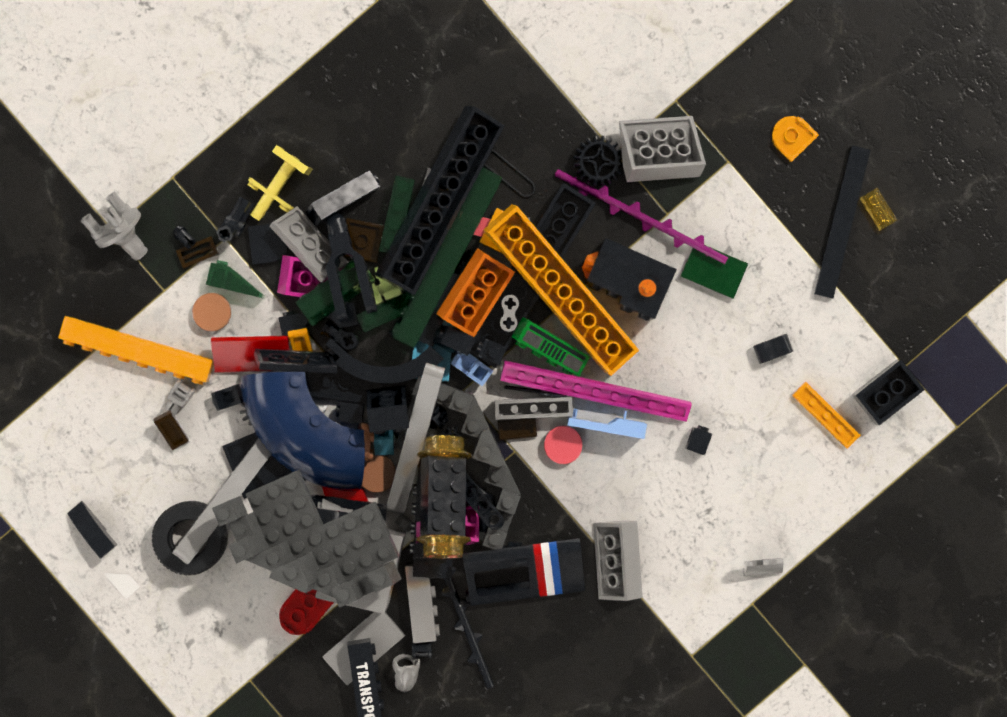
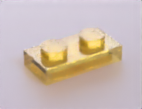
(878, 209)

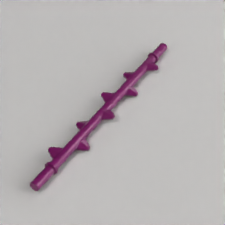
(647, 222)

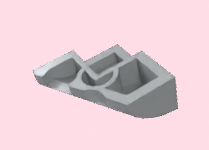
(763, 566)

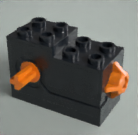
(631, 276)

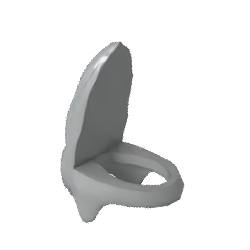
(407, 675)

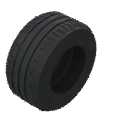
(163, 540)

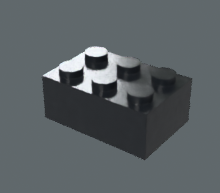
(888, 392)

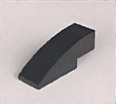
(92, 529)

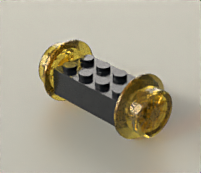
(443, 497)

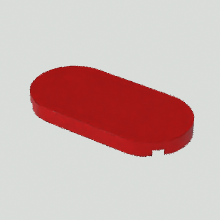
(302, 612)

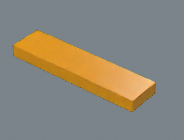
(826, 415)

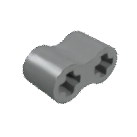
(509, 313)

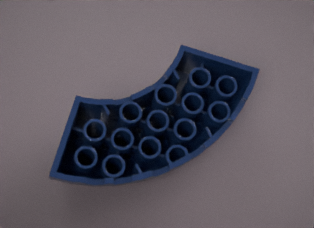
(300, 433)

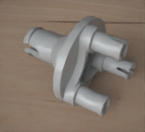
(119, 229)

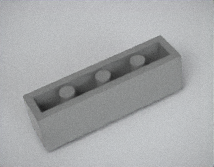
(533, 408)
(421, 607)

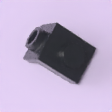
(227, 397)

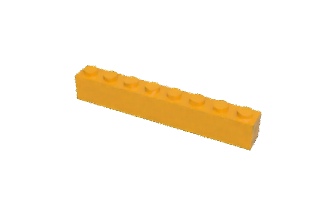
(133, 348)

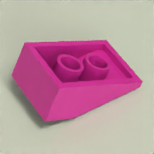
(295, 277)

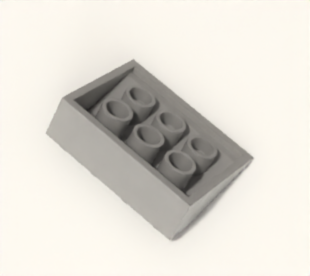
(661, 149)

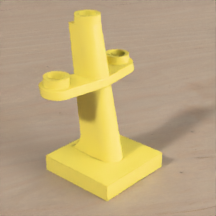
(271, 193)

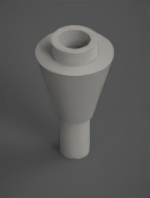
(331, 506)

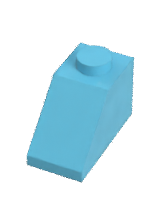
(384, 443)

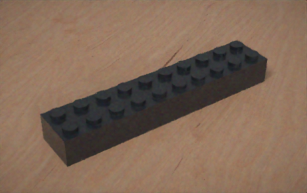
(440, 200)
(559, 228)

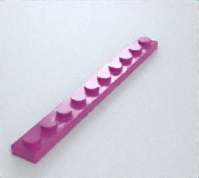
(595, 391)

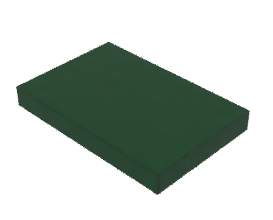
(714, 274)

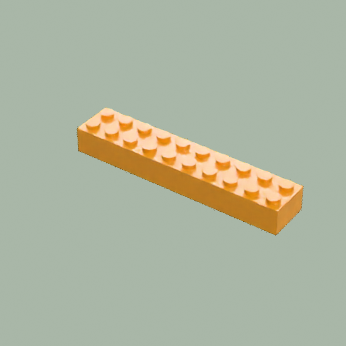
(561, 289)

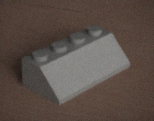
(618, 560)

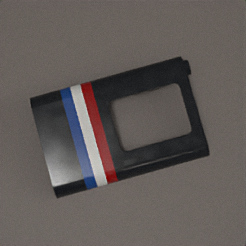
(551, 566)

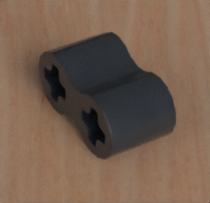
(773, 348)

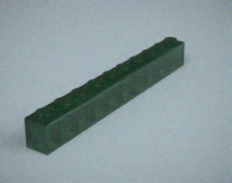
(446, 260)

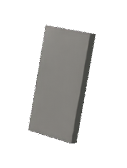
(305, 242)
(378, 628)

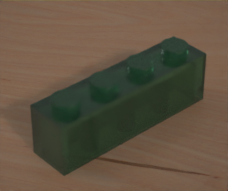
(397, 210)
(319, 301)

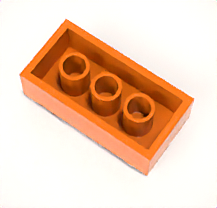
(475, 292)

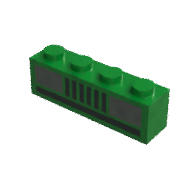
(550, 346)

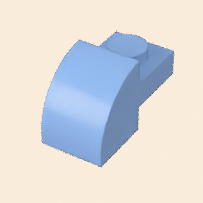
(472, 368)

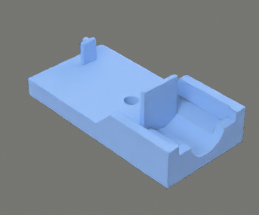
(617, 426)

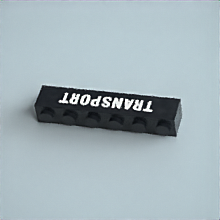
(364, 678)

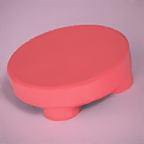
(563, 444)

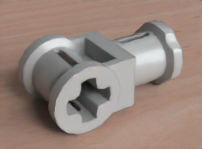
(178, 397)

